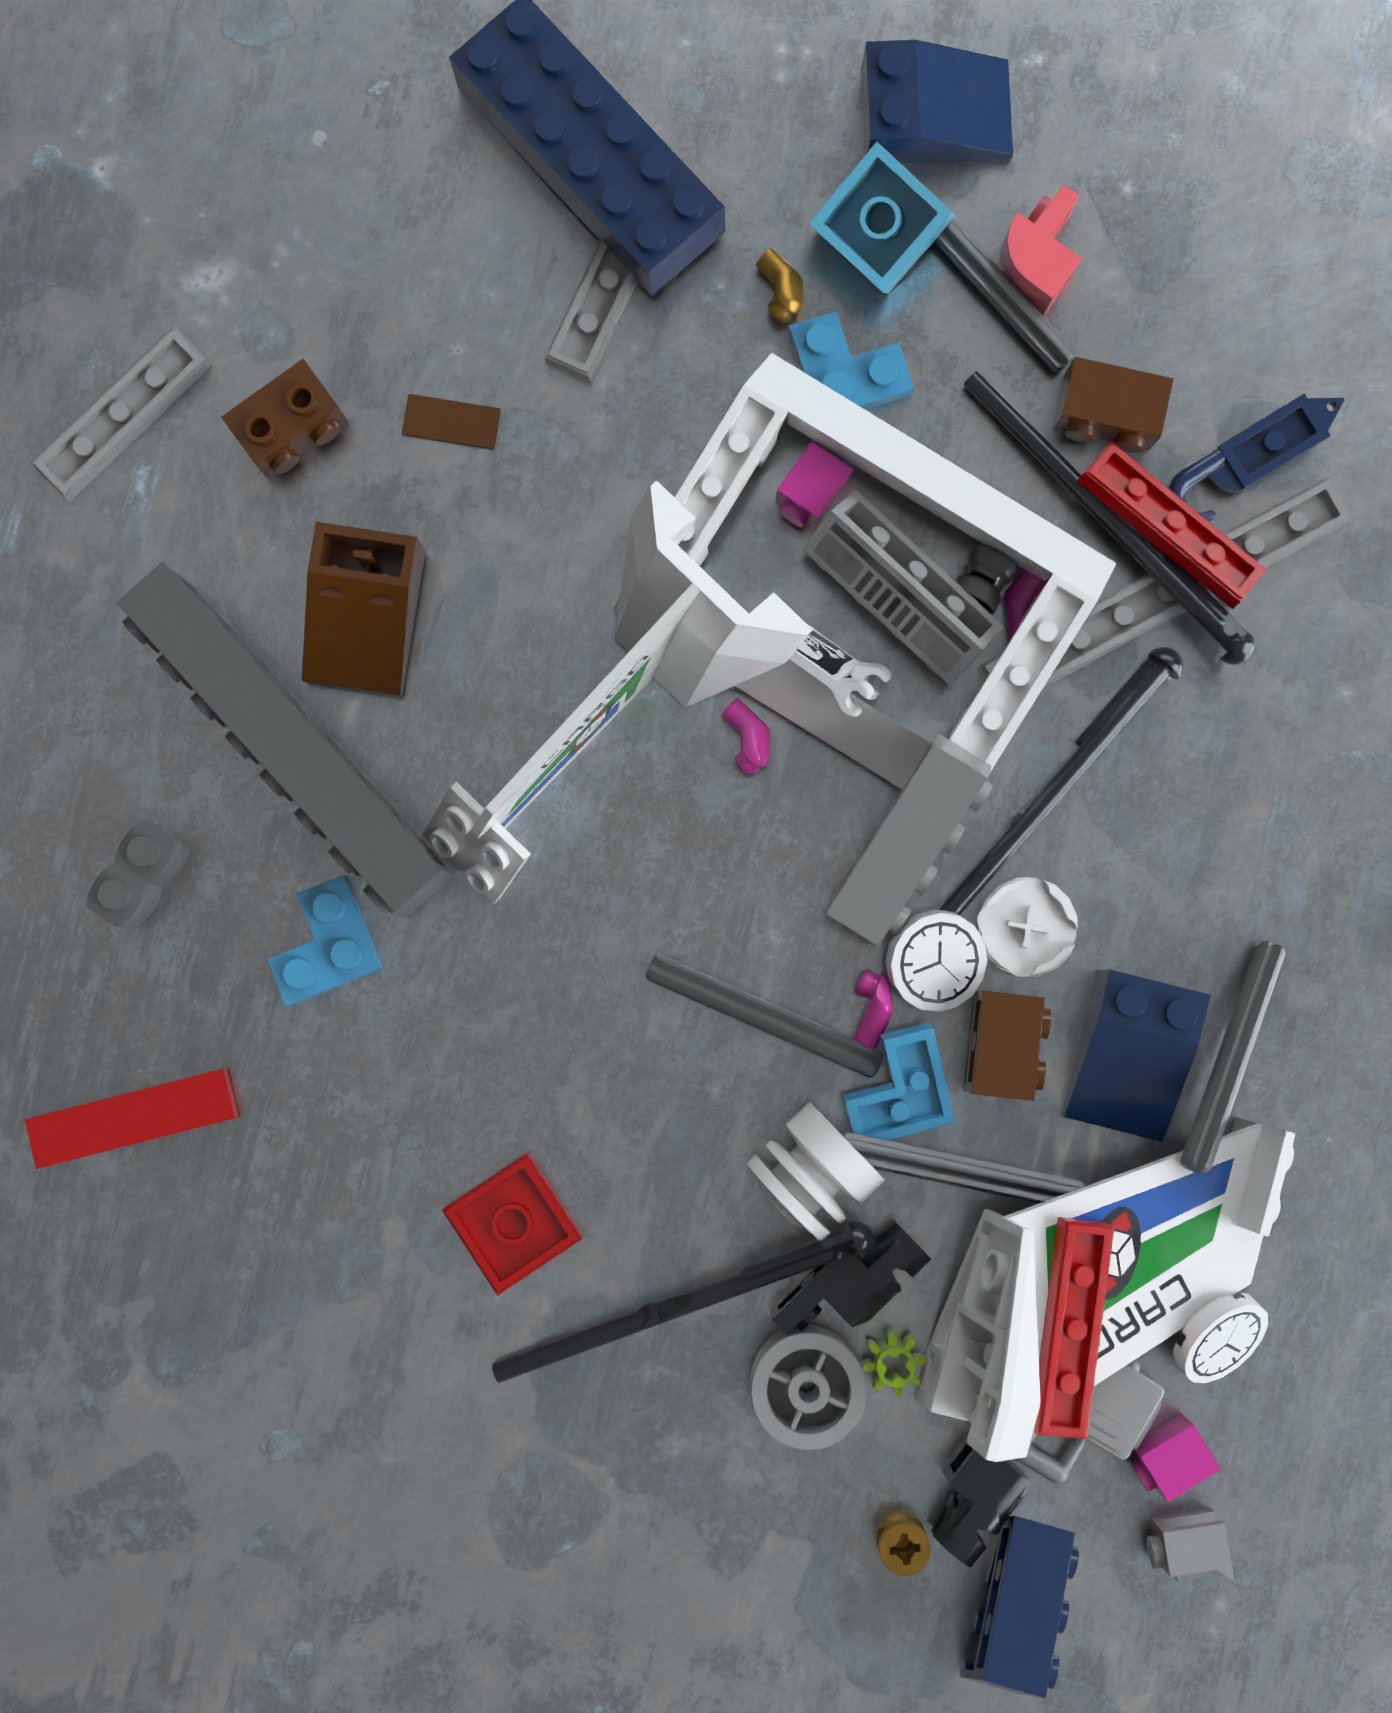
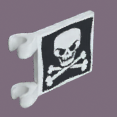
(832, 666)

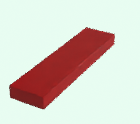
(1172, 525)
(131, 1118)
(1073, 1326)

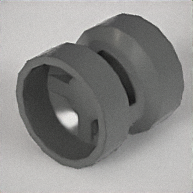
(986, 576)

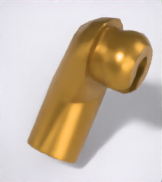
(787, 288)

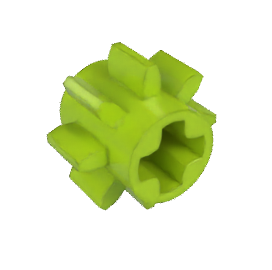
(893, 1376)

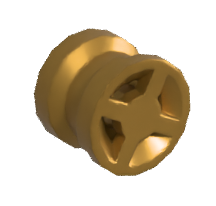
(899, 1531)

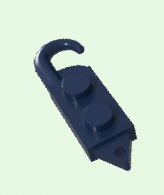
(1261, 447)

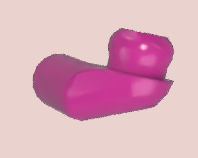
(1020, 596)
(754, 737)
(879, 1008)

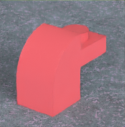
(1032, 255)

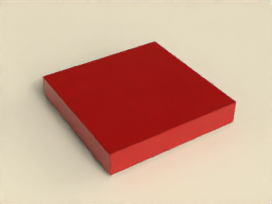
(512, 1223)

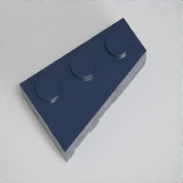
(1024, 1608)

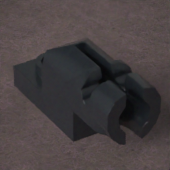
(851, 1285)
(985, 1501)

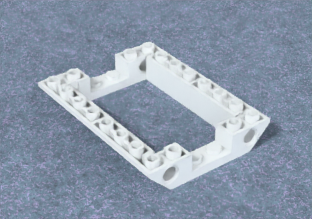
(941, 487)

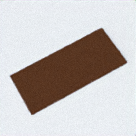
(451, 421)

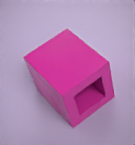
(812, 486)
(1173, 1458)

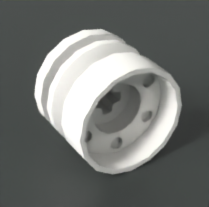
(814, 1172)

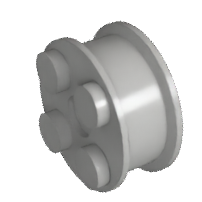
(815, 1417)

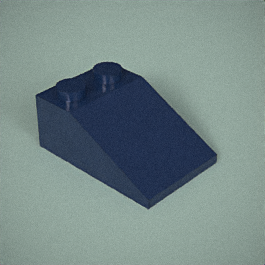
(935, 102)
(1135, 1053)

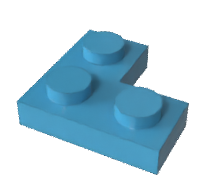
(863, 379)
(340, 945)
(915, 1096)

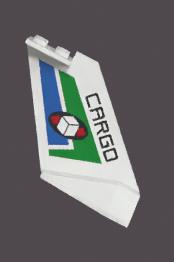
(675, 630)
(1172, 1252)

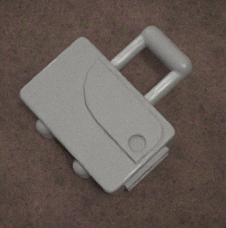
(1118, 1421)

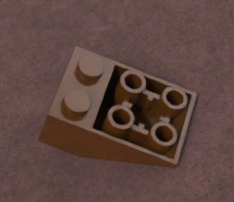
(360, 608)

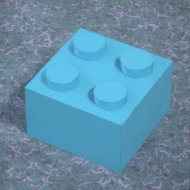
(882, 218)

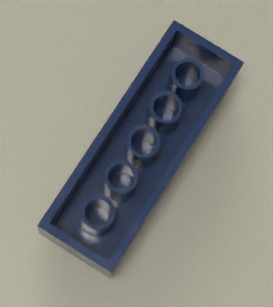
(588, 144)

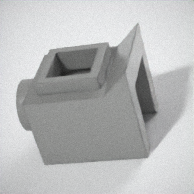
(1190, 1545)

